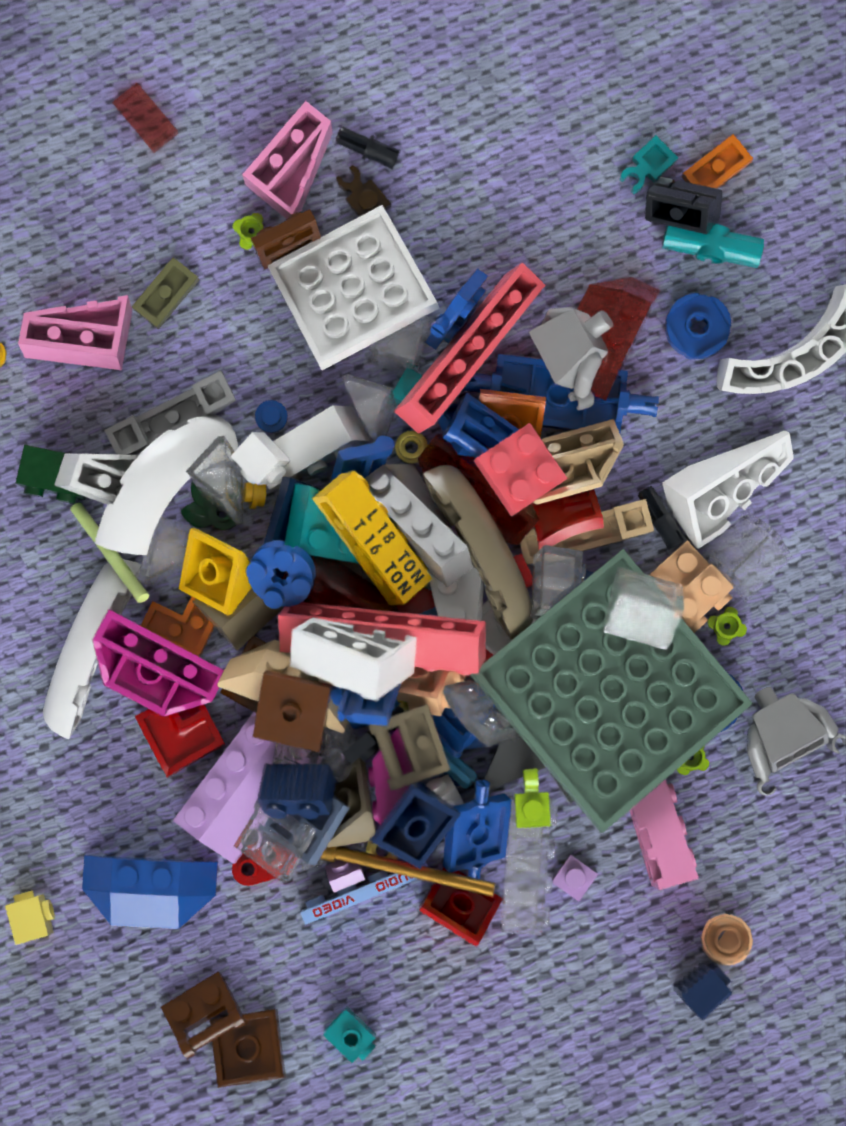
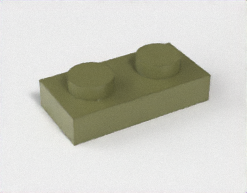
(165, 293)

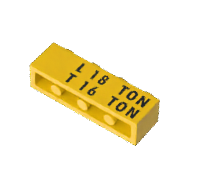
(372, 537)

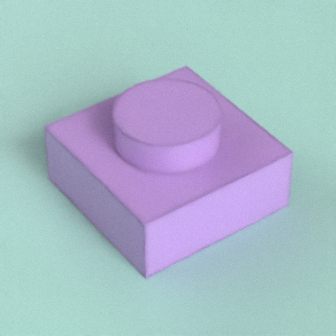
(343, 874)
(574, 877)

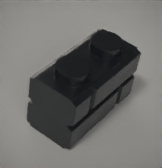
(683, 205)

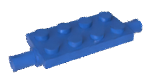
(532, 377)

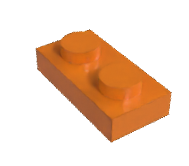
(719, 164)

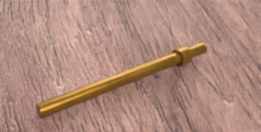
(406, 869)

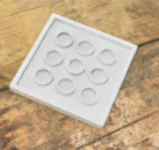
(353, 287)

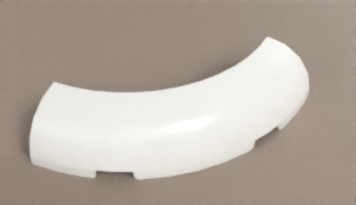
(796, 365)
(154, 481)
(78, 659)

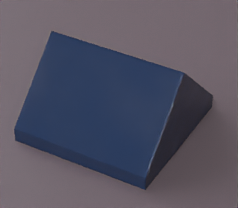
(416, 825)

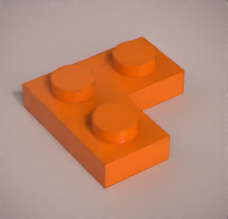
(187, 631)

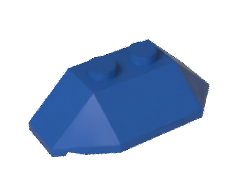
(148, 889)

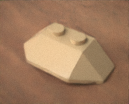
(584, 457)
(245, 674)

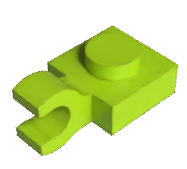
(532, 806)

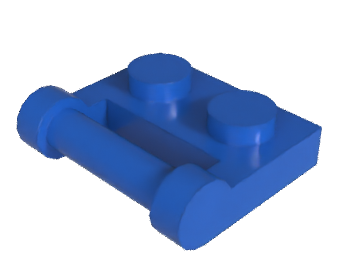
(480, 423)
(360, 458)

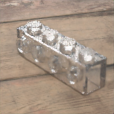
(527, 876)

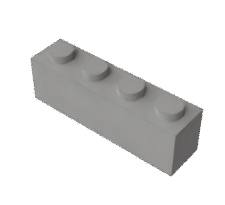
(420, 520)

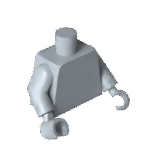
(573, 349)
(786, 732)

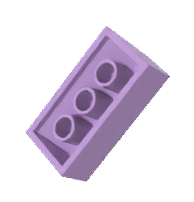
(228, 793)

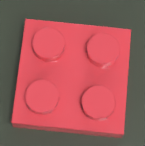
(520, 469)

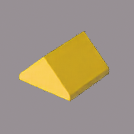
(214, 572)

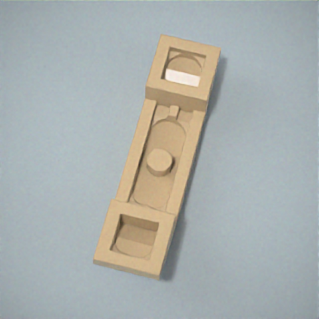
(619, 525)

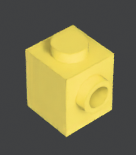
(30, 917)

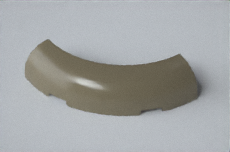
(486, 547)

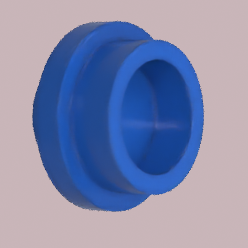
(271, 416)

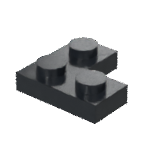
(367, 744)

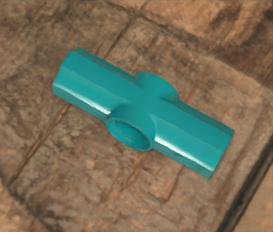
(717, 245)

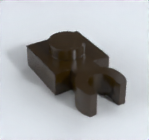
(363, 196)

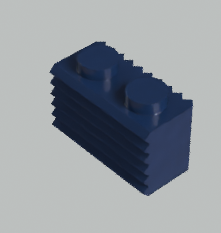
(296, 790)
(704, 989)

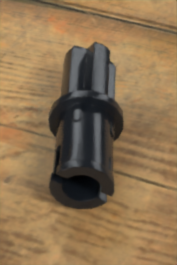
(368, 147)
(662, 519)

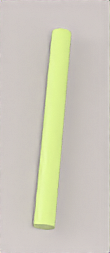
(111, 556)

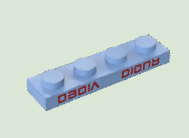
(378, 883)

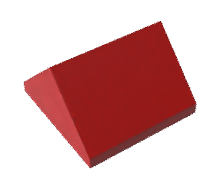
(460, 910)

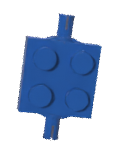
(458, 311)
(478, 833)

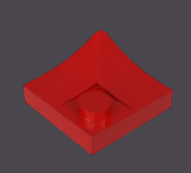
(567, 517)
(180, 737)

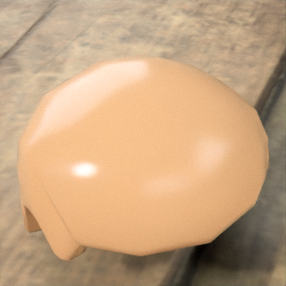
(733, 944)

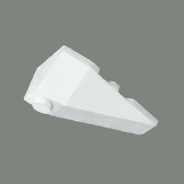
(715, 487)

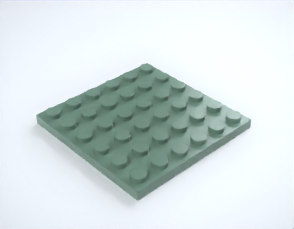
(607, 708)

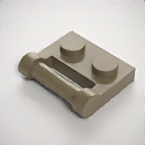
(420, 744)

